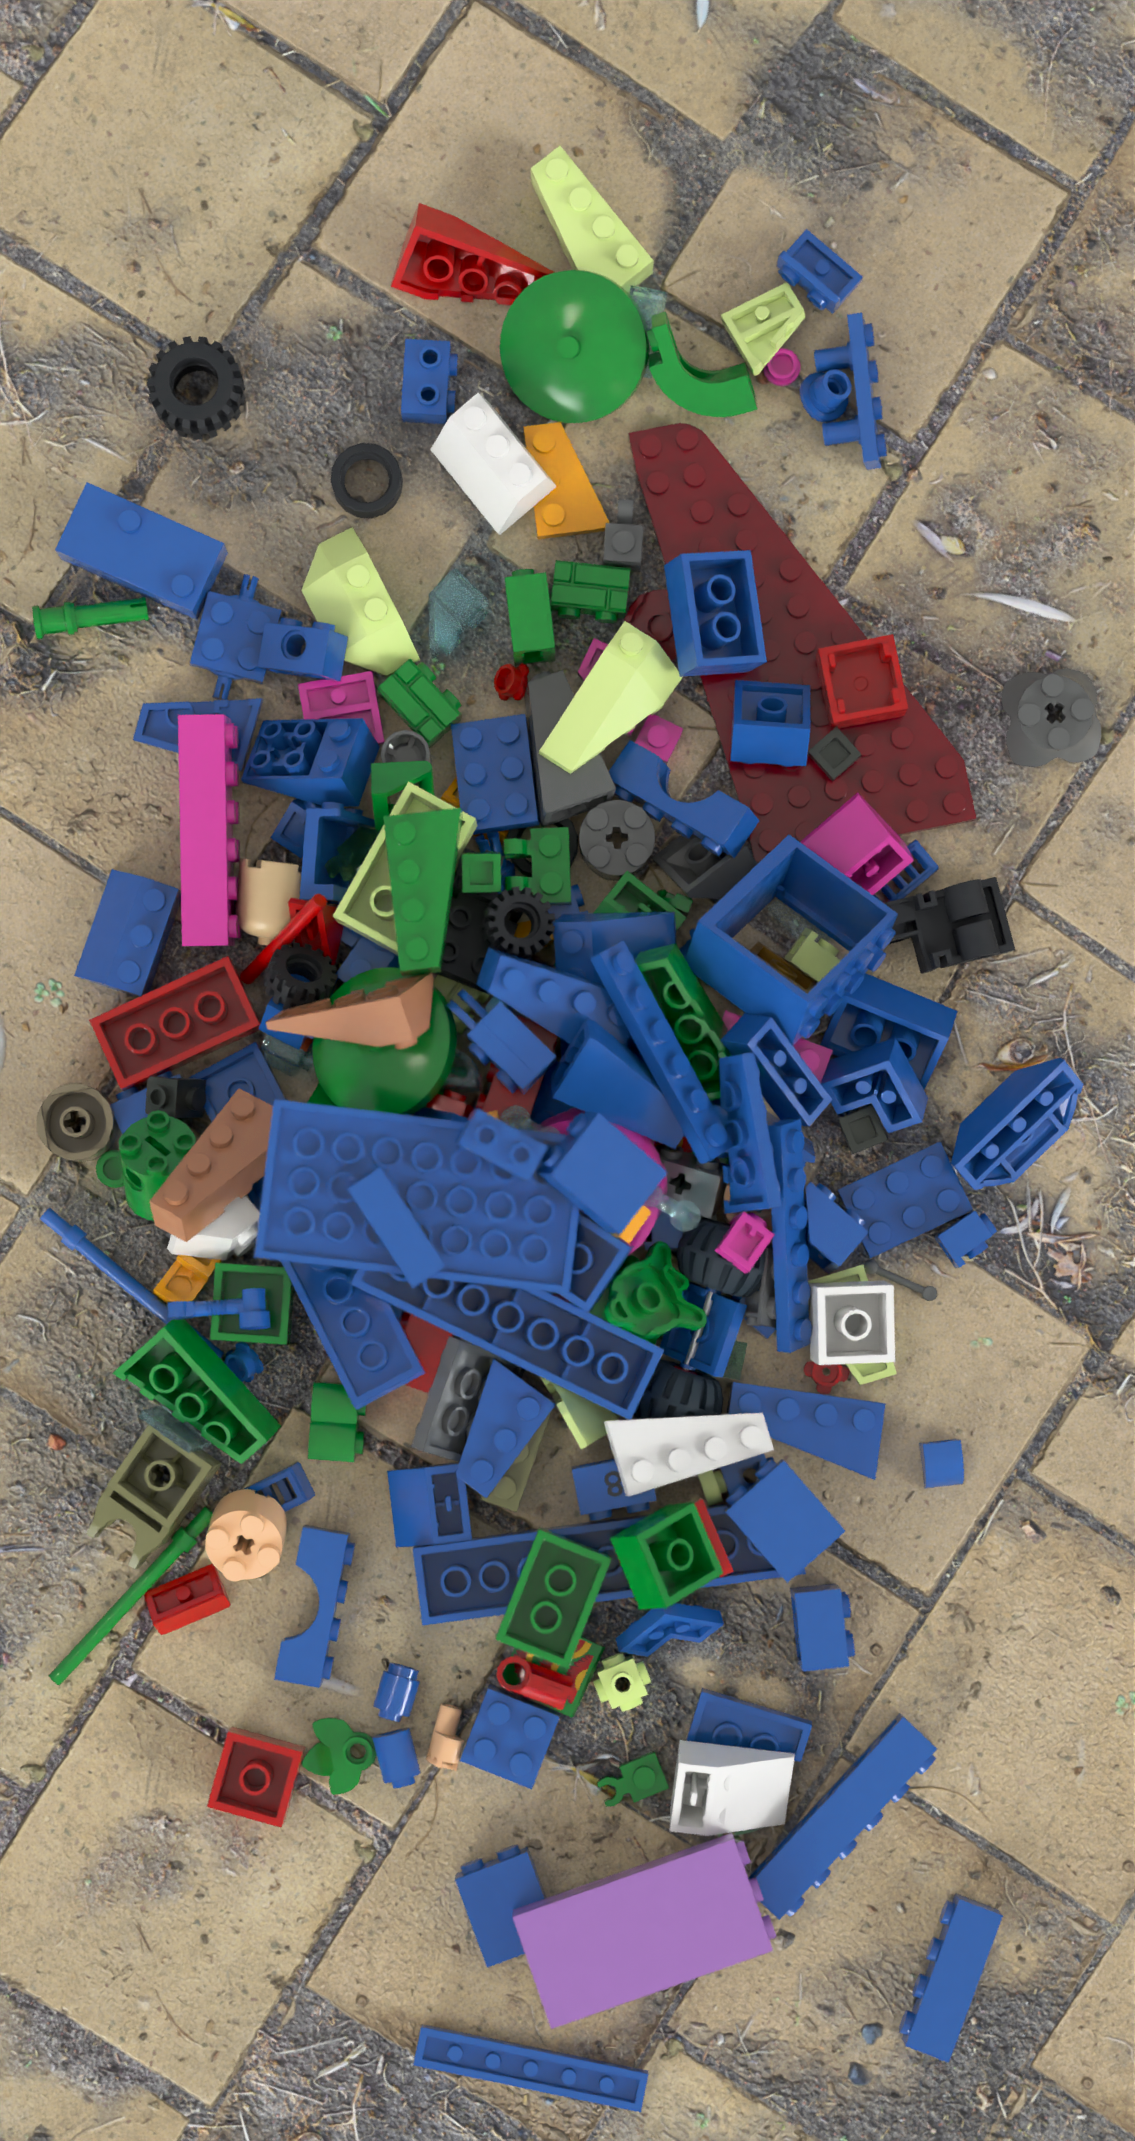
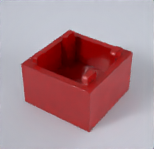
(861, 682)

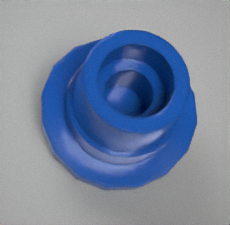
(825, 395)

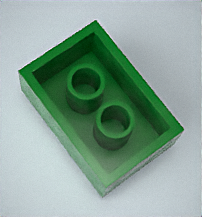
(553, 1597)

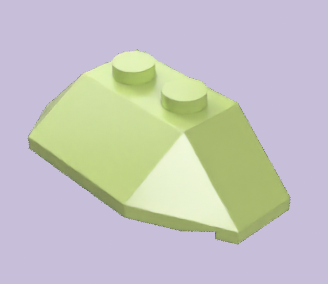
(350, 594)

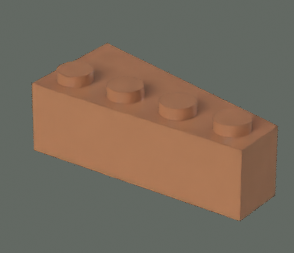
(216, 1168)

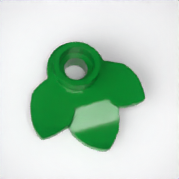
(334, 1756)

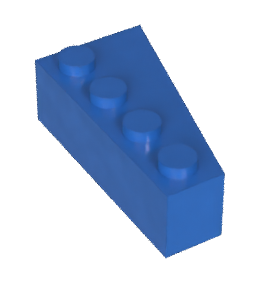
(550, 995)
(820, 1424)

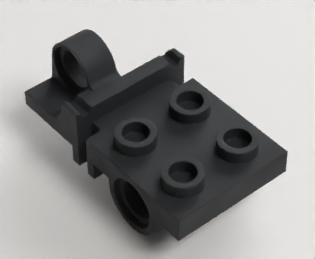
(954, 924)
(464, 939)

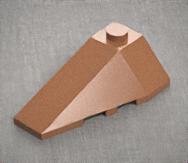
(378, 1019)

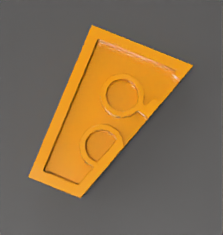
(573, 504)

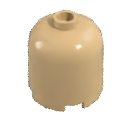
(265, 896)

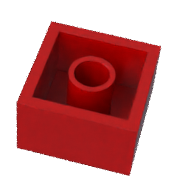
(256, 1776)

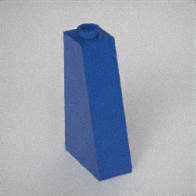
(613, 1081)

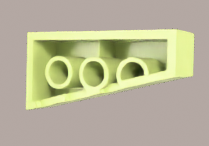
(586, 225)

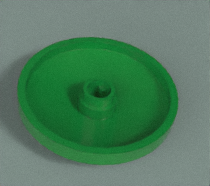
(574, 346)
(385, 1076)

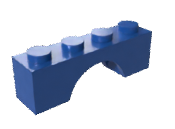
(717, 820)
(323, 1558)

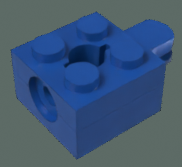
(504, 1043)

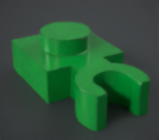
(640, 1777)

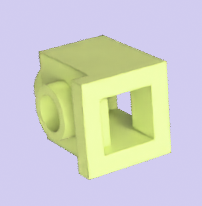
(811, 957)

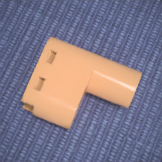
(445, 1746)

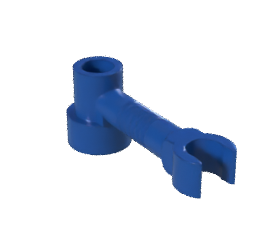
(250, 1309)

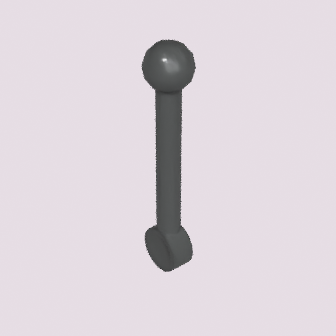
(928, 1293)

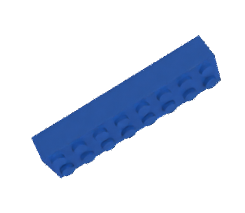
(532, 1333)

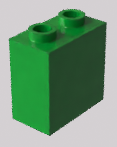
(530, 617)

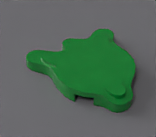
(649, 1297)

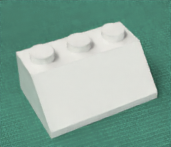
(491, 464)

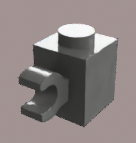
(623, 539)

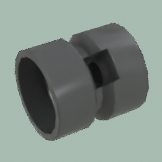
(405, 747)

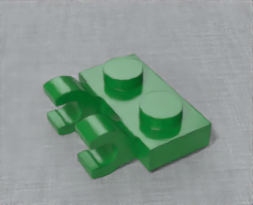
(550, 864)

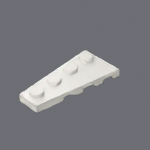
(676, 1448)

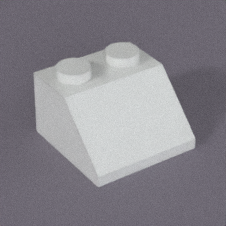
(223, 1237)

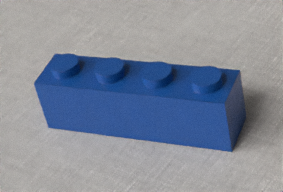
(951, 1977)

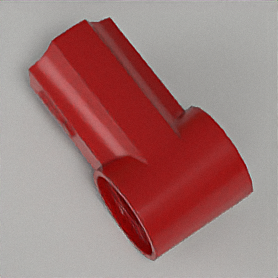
(539, 1683)

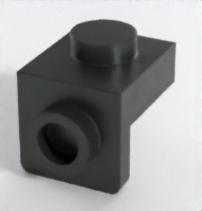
(176, 1096)

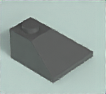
(700, 871)

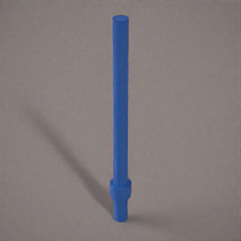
(75, 1238)

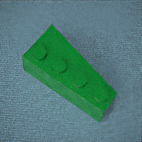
(421, 871)
(687, 1012)
(200, 1389)

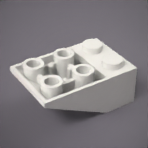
(728, 1788)

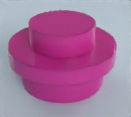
(782, 368)

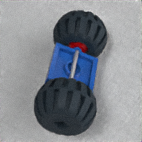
(680, 1388)

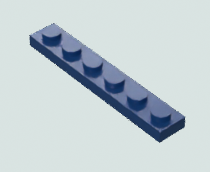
(662, 1052)
(789, 1238)
(531, 2068)

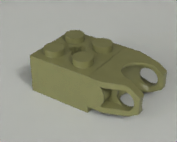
(148, 1502)

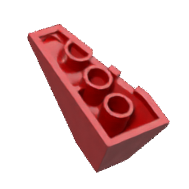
(460, 261)

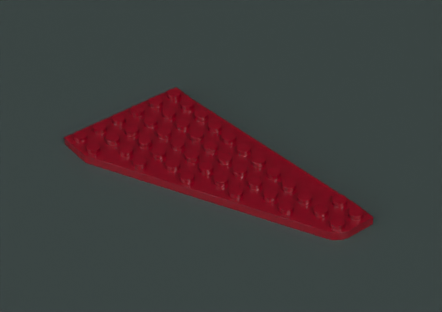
(905, 761)

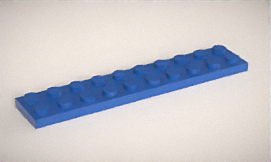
(353, 1325)

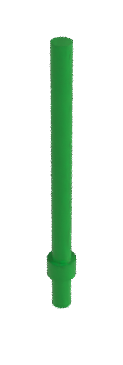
(183, 1540)

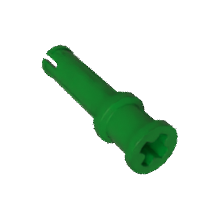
(71, 617)

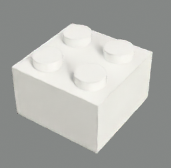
(852, 1322)

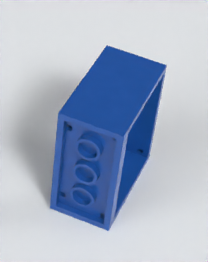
(821, 897)

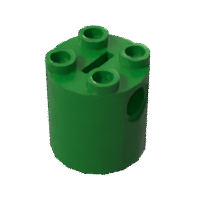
(149, 1155)

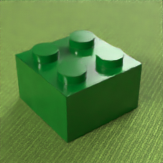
(279, 1295)
(666, 1556)

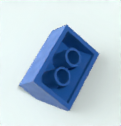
(129, 933)
(888, 1011)

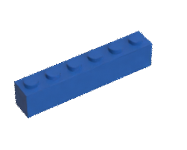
(841, 1815)

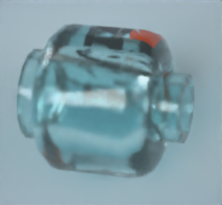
(287, 1058)

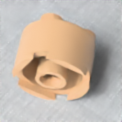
(246, 1535)

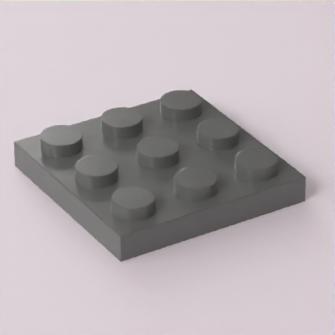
(455, 1398)

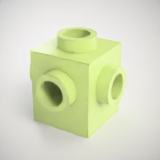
(621, 1666)

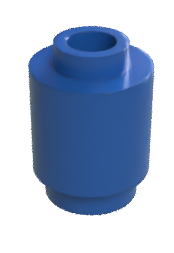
(396, 1692)

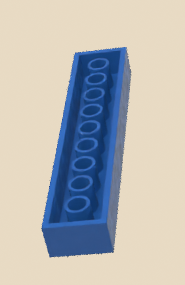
(481, 1574)

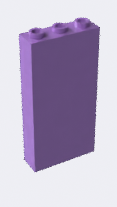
(643, 1930)

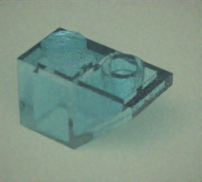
(452, 608)

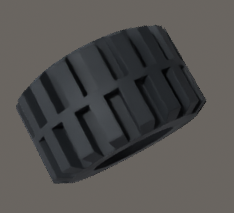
(190, 358)

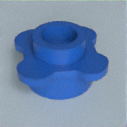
(243, 1362)

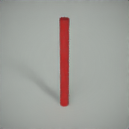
(284, 937)

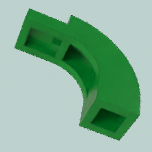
(697, 390)

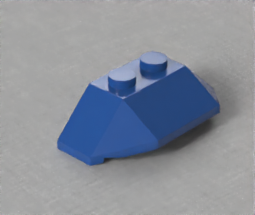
(1016, 1124)

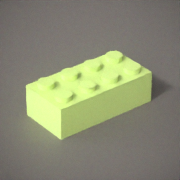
(368, 901)

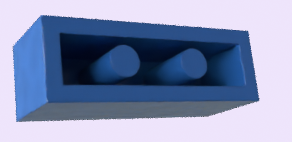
(784, 1076)

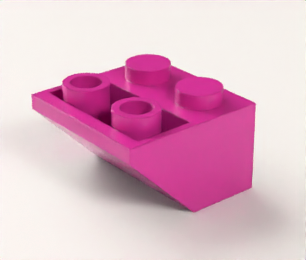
(860, 845)

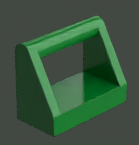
(393, 777)

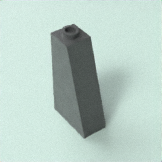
(557, 791)

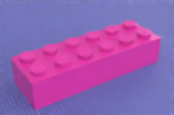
(207, 829)

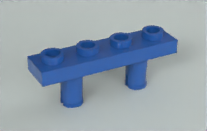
(869, 408)

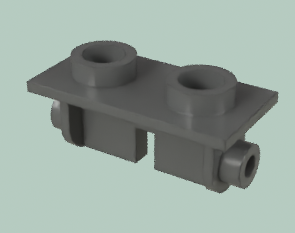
(761, 1304)

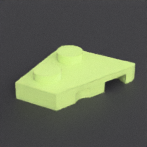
(764, 325)

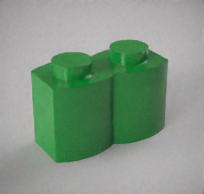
(334, 1424)

